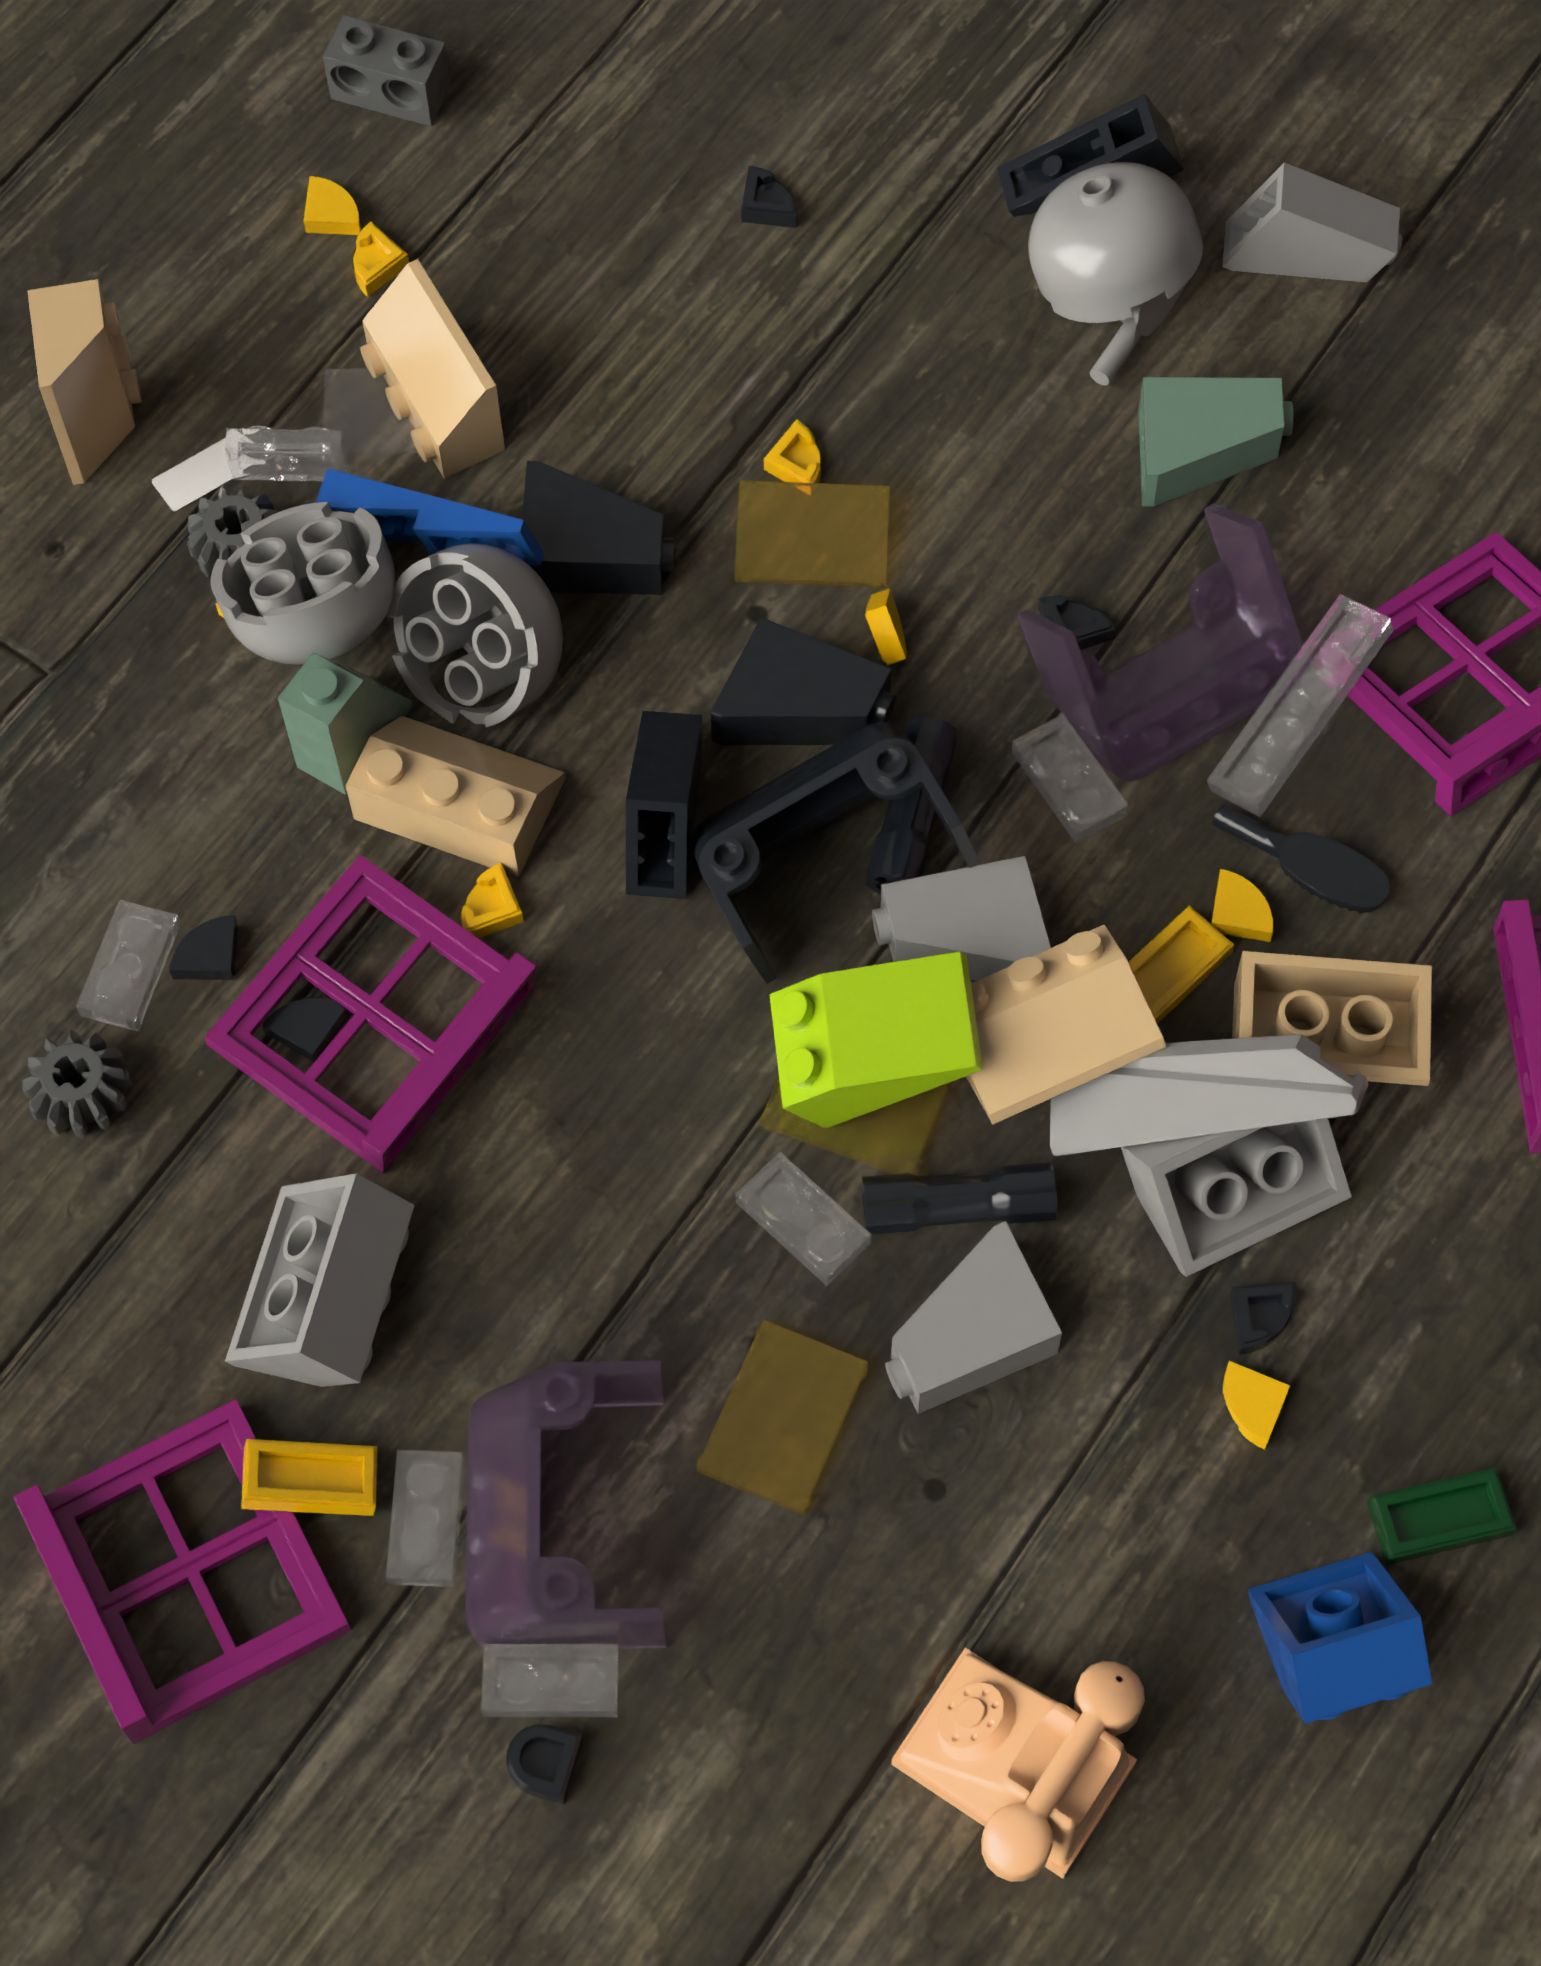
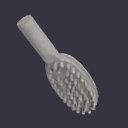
(1144, 321)

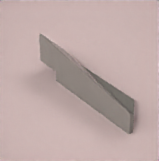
(1202, 1092)

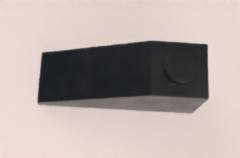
(1125, 134)

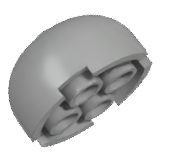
(1113, 242)
(306, 583)
(493, 610)

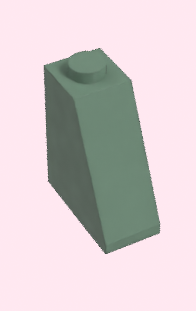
(1206, 431)
(333, 714)

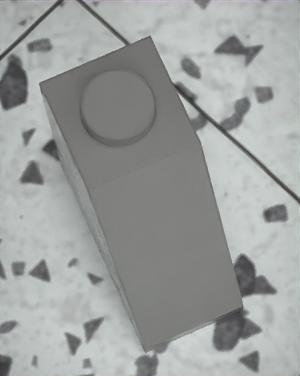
(1311, 230)
(974, 910)
(974, 1326)

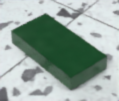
(1441, 1516)

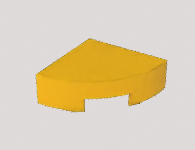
(330, 209)
(376, 259)
(795, 456)
(886, 626)
(491, 904)
(1241, 908)
(1253, 1401)

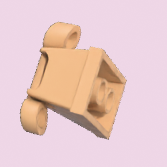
(1025, 1760)

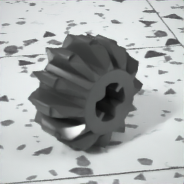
(219, 525)
(67, 1106)

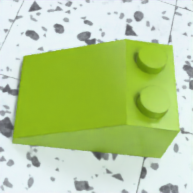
(874, 1036)

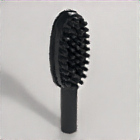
(1314, 862)

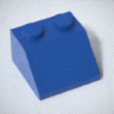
(1341, 1637)

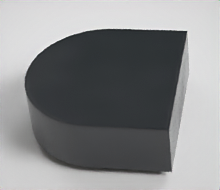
(544, 1761)

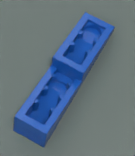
(428, 519)

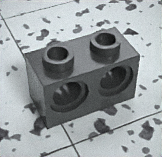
(387, 70)

